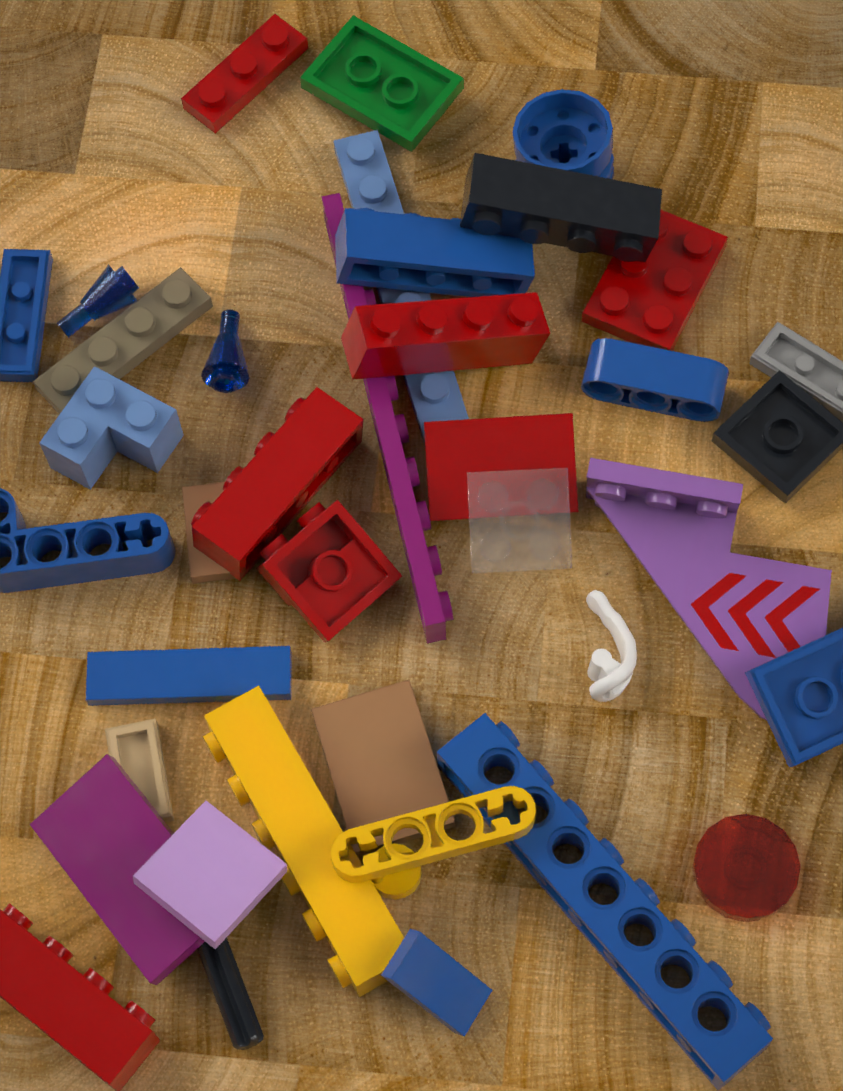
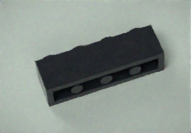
(561, 208)

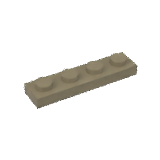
(128, 337)

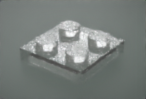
(519, 520)

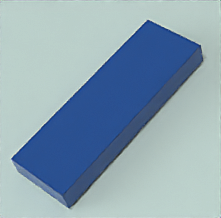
(23, 309)

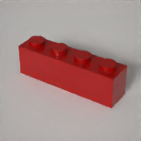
(444, 335)
(276, 482)
(70, 1005)

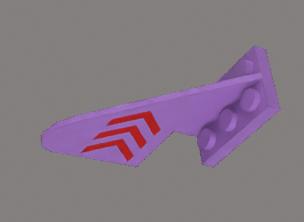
(732, 603)

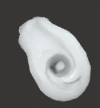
(608, 673)

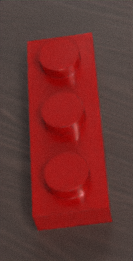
(245, 73)

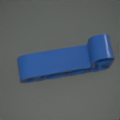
(76, 542)

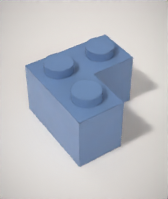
(109, 419)

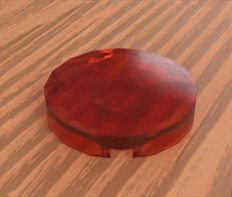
(746, 867)

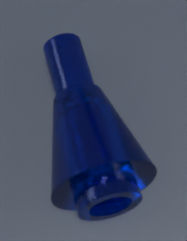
(107, 294)
(226, 363)

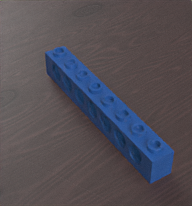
(716, 1053)

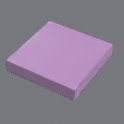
(210, 874)

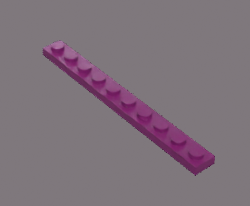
(400, 471)

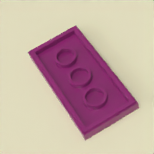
(101, 838)

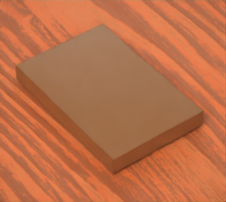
(380, 758)

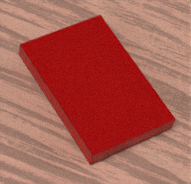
(493, 445)

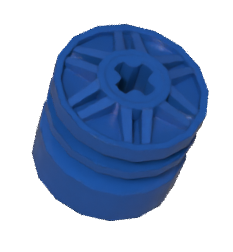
(565, 133)

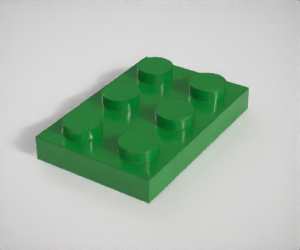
(382, 83)

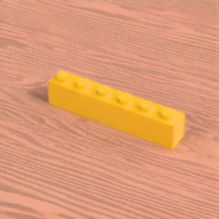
(302, 831)

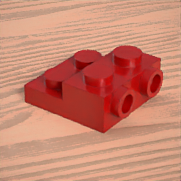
(327, 569)

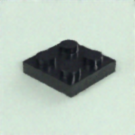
(781, 436)

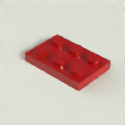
(655, 298)

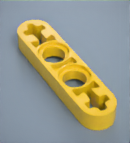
(436, 842)

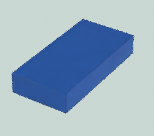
(436, 982)

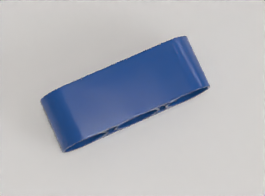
(655, 380)

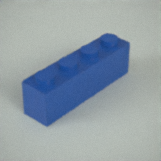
(428, 255)

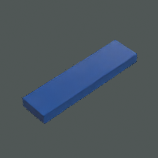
(187, 675)

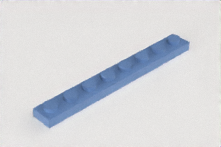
(371, 186)

